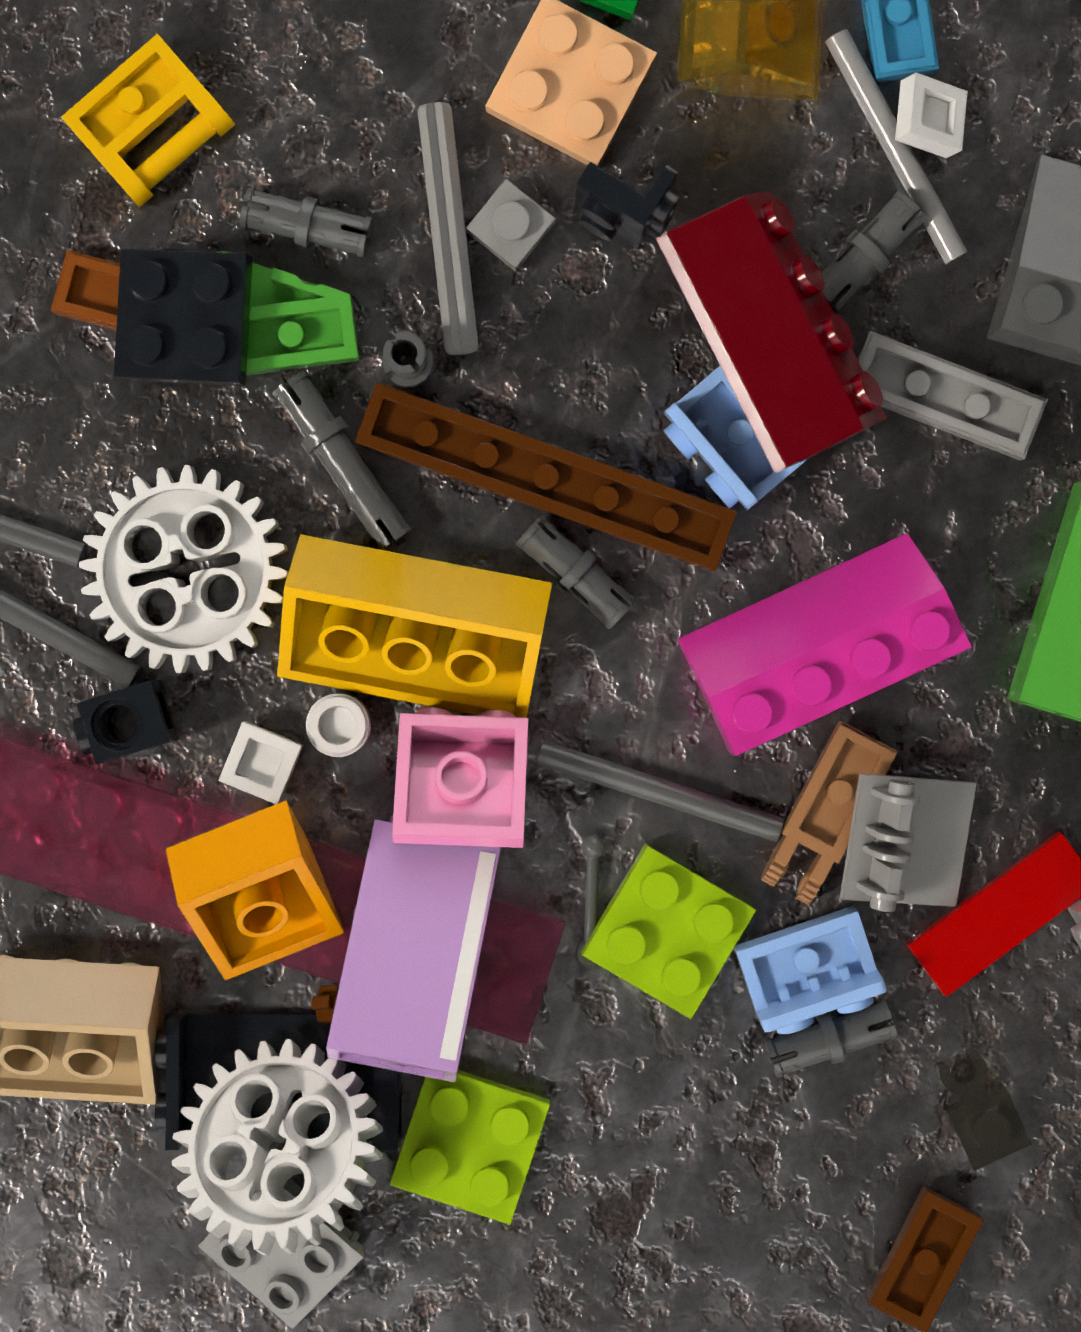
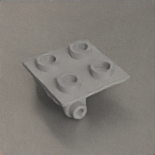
(907, 841)
(286, 1281)

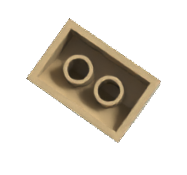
(79, 1030)

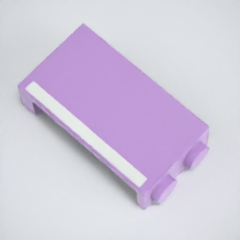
(412, 955)

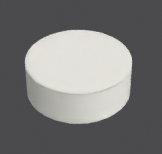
(338, 725)

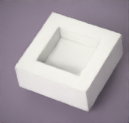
(931, 115)
(261, 762)

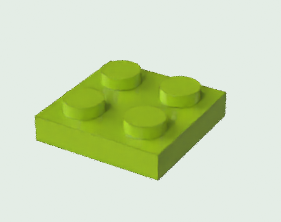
(668, 931)
(471, 1144)

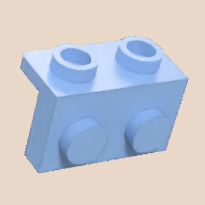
(717, 429)
(810, 971)

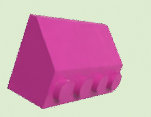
(823, 644)

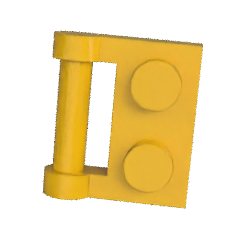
(133, 105)

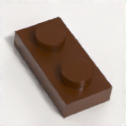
(924, 1259)

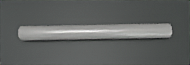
(899, 154)

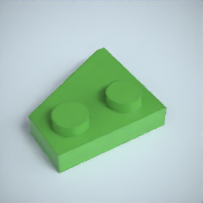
(297, 323)

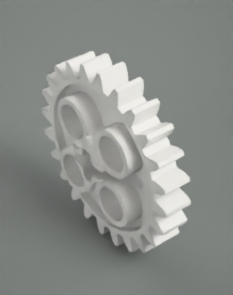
(173, 513)
(329, 1162)

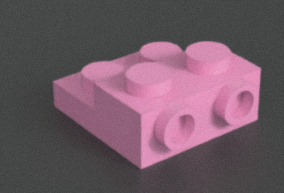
(460, 779)

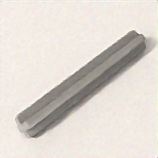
(448, 228)

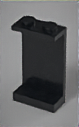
(203, 1039)

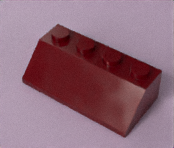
(773, 328)

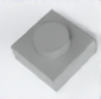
(510, 225)

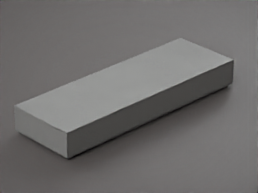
(952, 396)

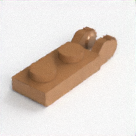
(826, 806)

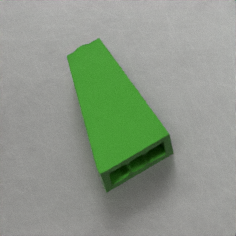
(1051, 655)

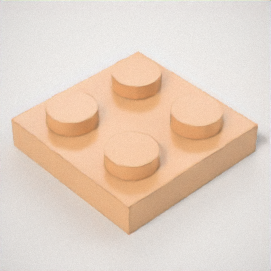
(570, 82)

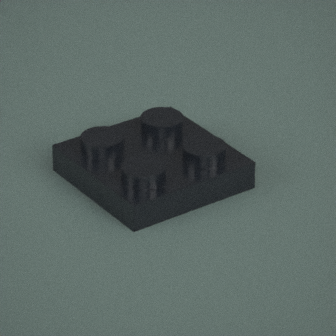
(183, 317)

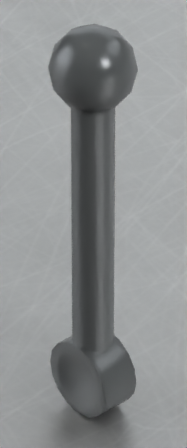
(592, 847)

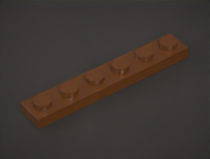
(545, 477)

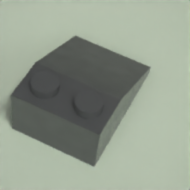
(1042, 280)

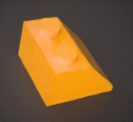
(253, 890)

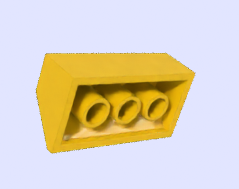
(411, 628)

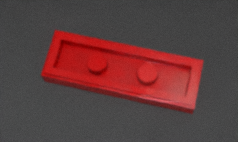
(999, 914)

